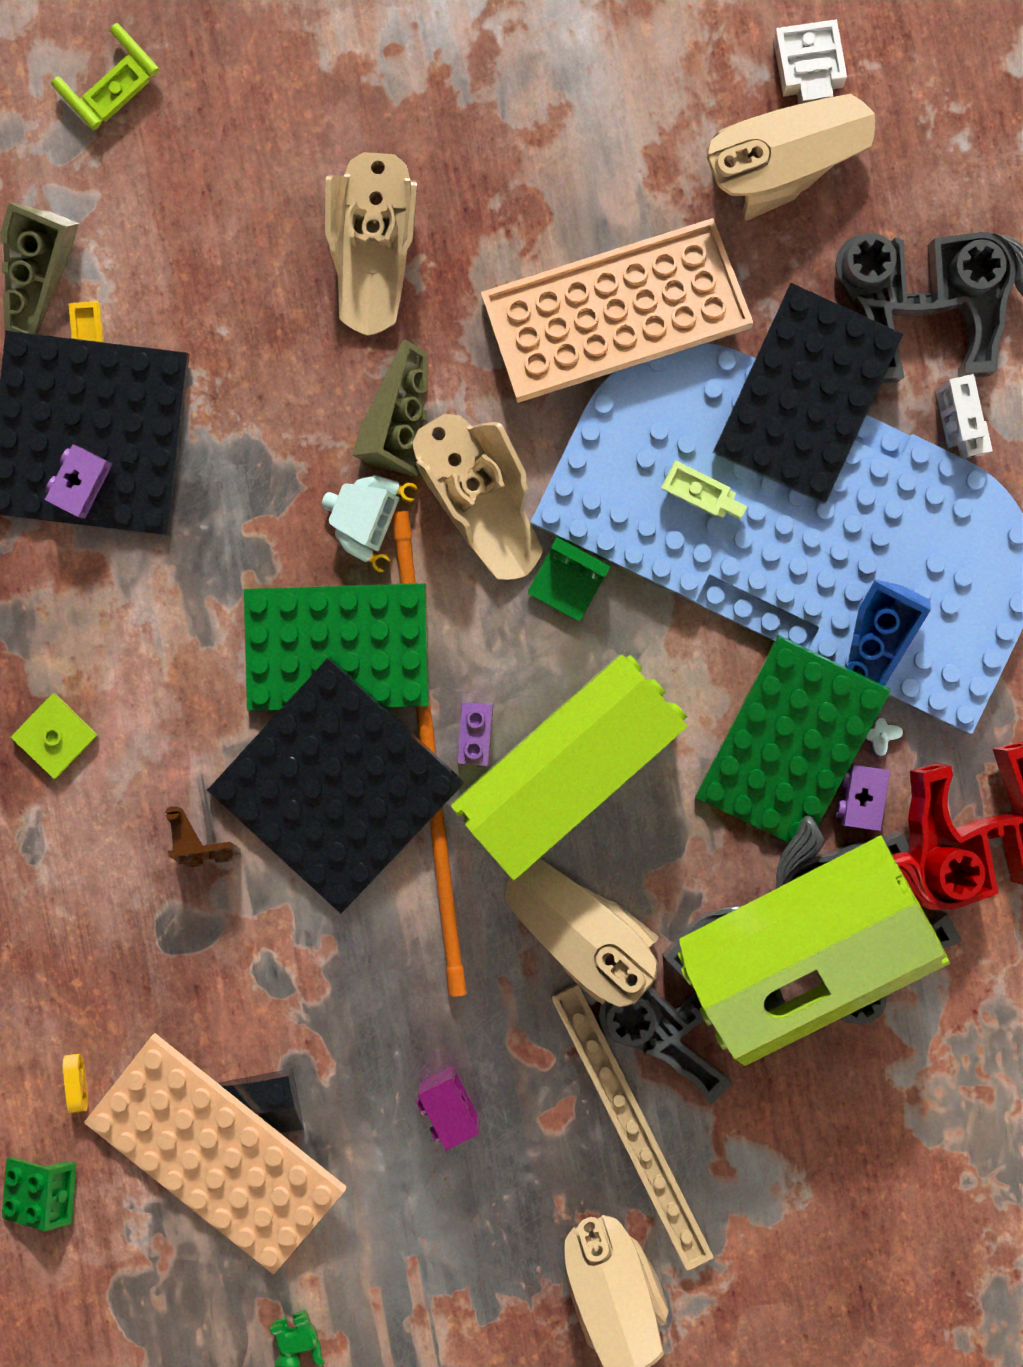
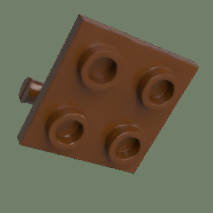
(188, 847)

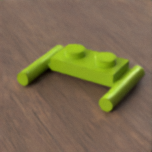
(115, 87)

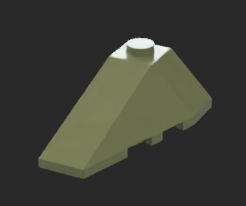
(34, 260)
(396, 414)

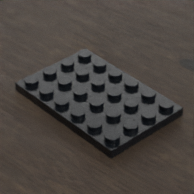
(807, 393)

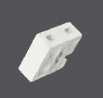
(810, 60)
(963, 417)

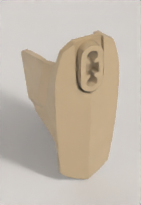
(792, 149)
(369, 239)
(482, 493)
(583, 931)
(615, 1293)

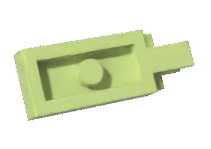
(702, 491)

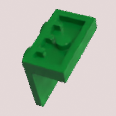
(568, 579)
(39, 1194)

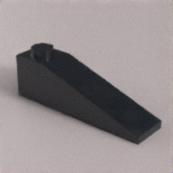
(271, 1097)

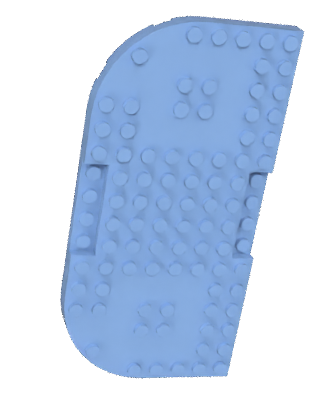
(790, 562)

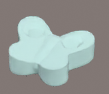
(882, 734)

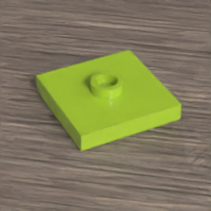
(54, 736)

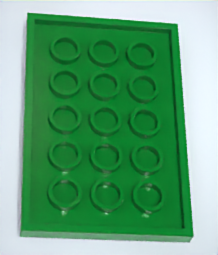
(365, 629)
(791, 740)

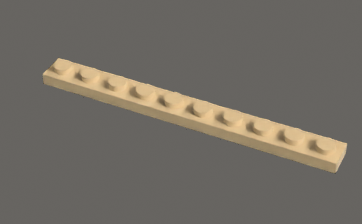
(632, 1127)

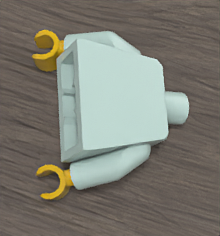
(364, 513)

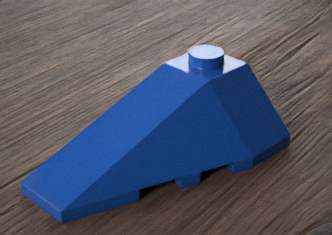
(885, 628)

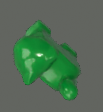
(296, 1340)

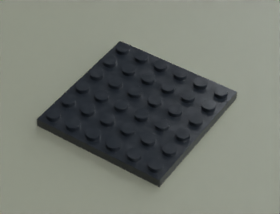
(95, 396)
(335, 785)

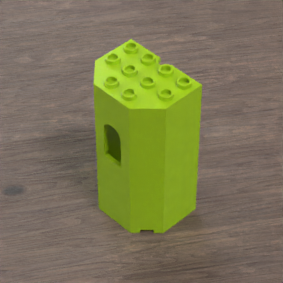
(569, 765)
(843, 919)

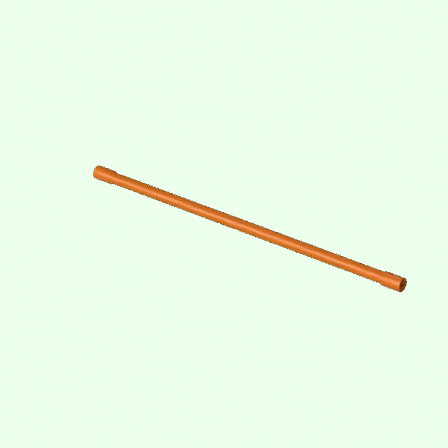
(454, 969)

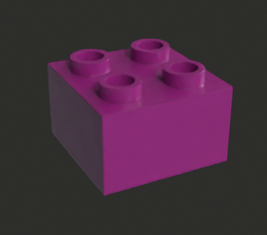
(448, 1109)

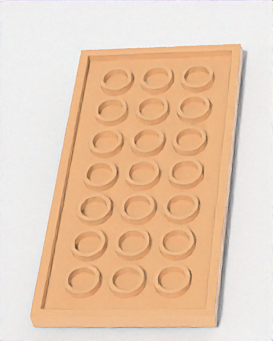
(616, 310)
(214, 1154)

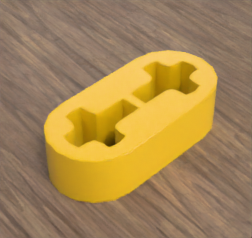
(75, 1083)

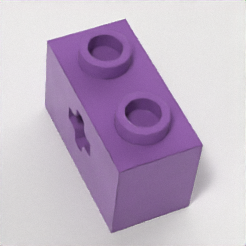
(89, 469)
(475, 734)
(868, 812)

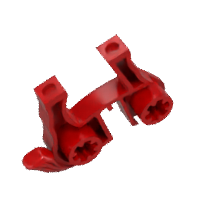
(953, 865)

